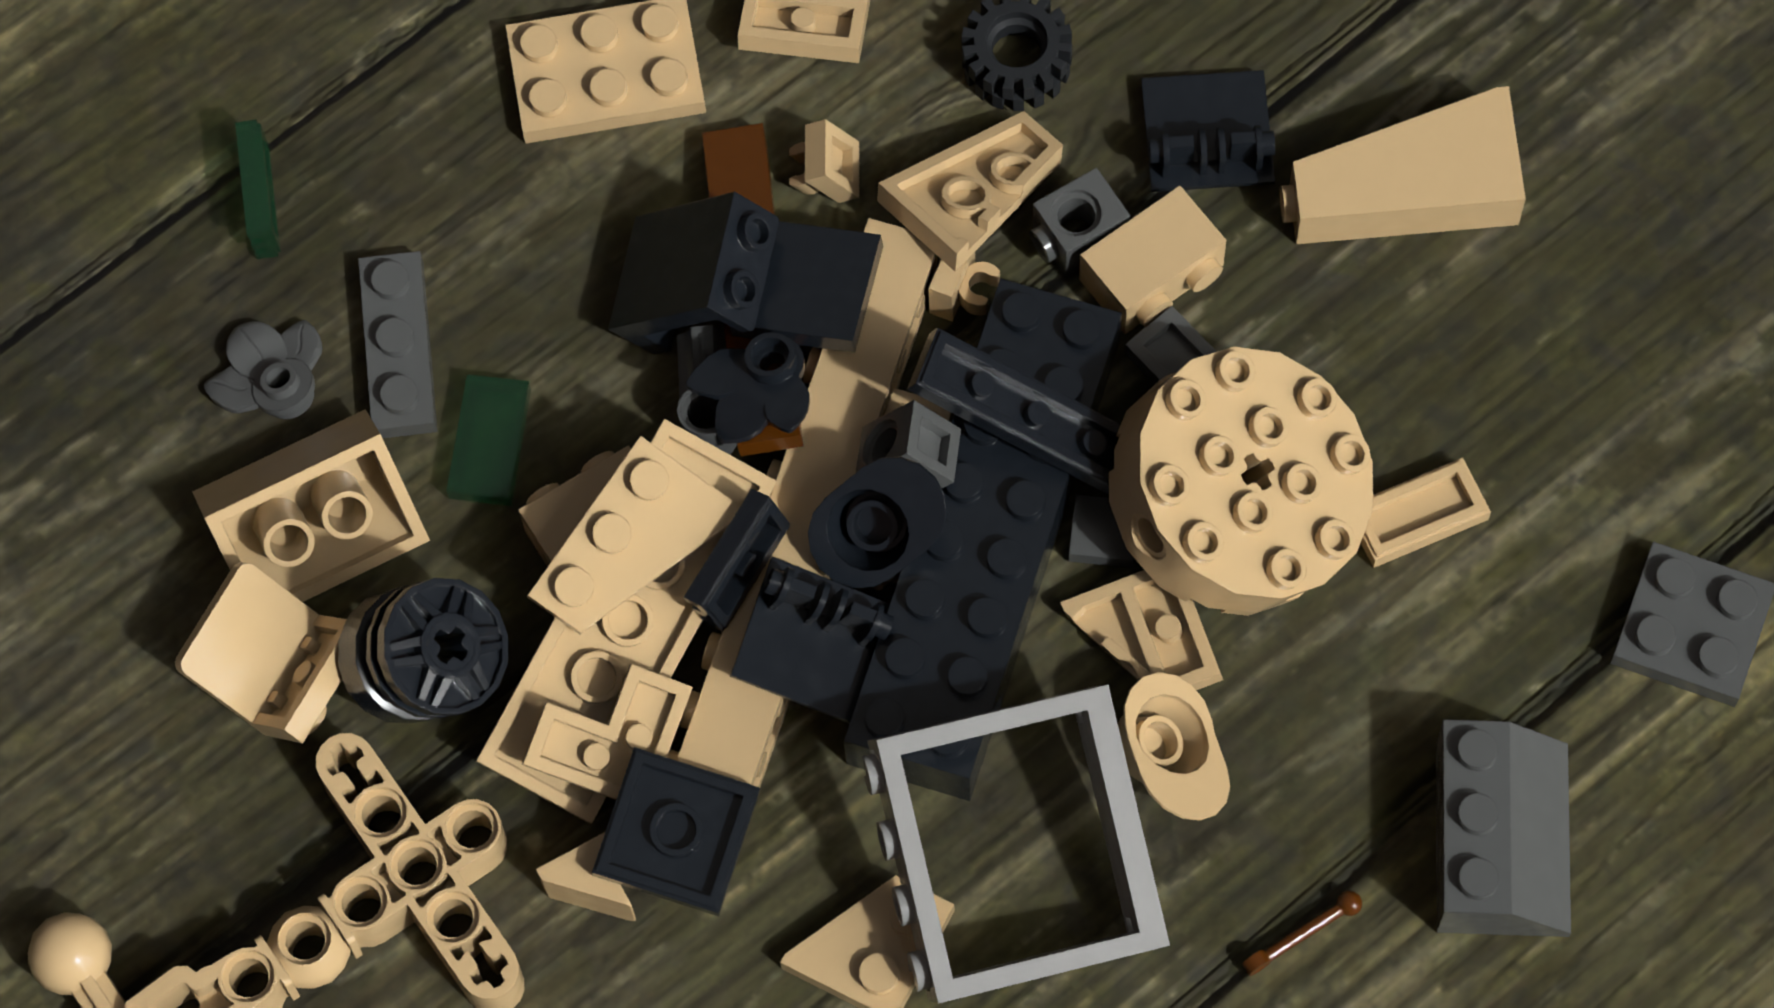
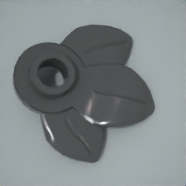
(262, 365)

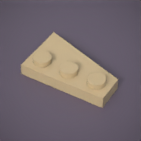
(971, 187)
(630, 535)

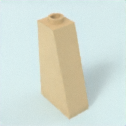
(1413, 177)

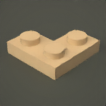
(599, 753)

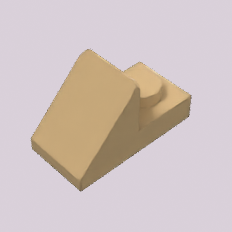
(572, 882)

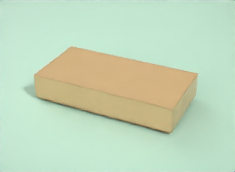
(1423, 512)

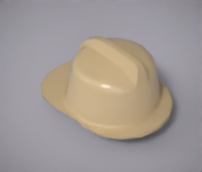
(1174, 747)

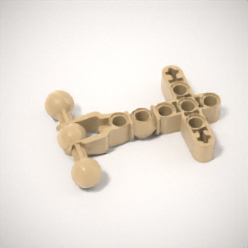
(74, 951)

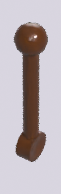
(1347, 903)

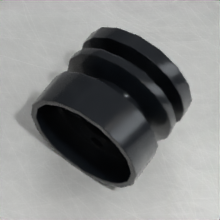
(392, 655)

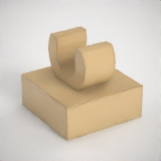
(829, 162)
(952, 288)

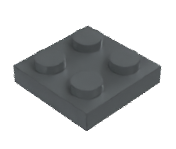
(1693, 624)

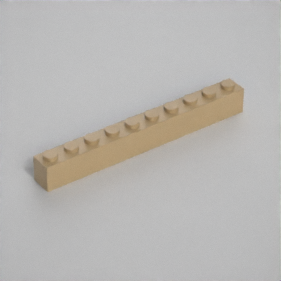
(730, 721)

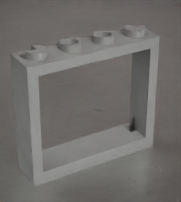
(1120, 825)

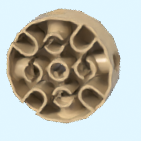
(1241, 481)

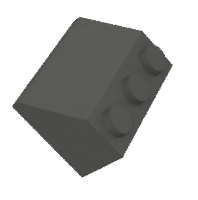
(1502, 830)

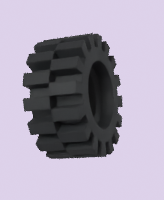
(1016, 82)

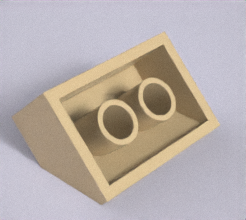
(315, 509)

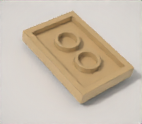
(605, 69)

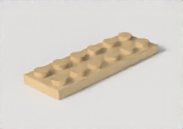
(646, 630)

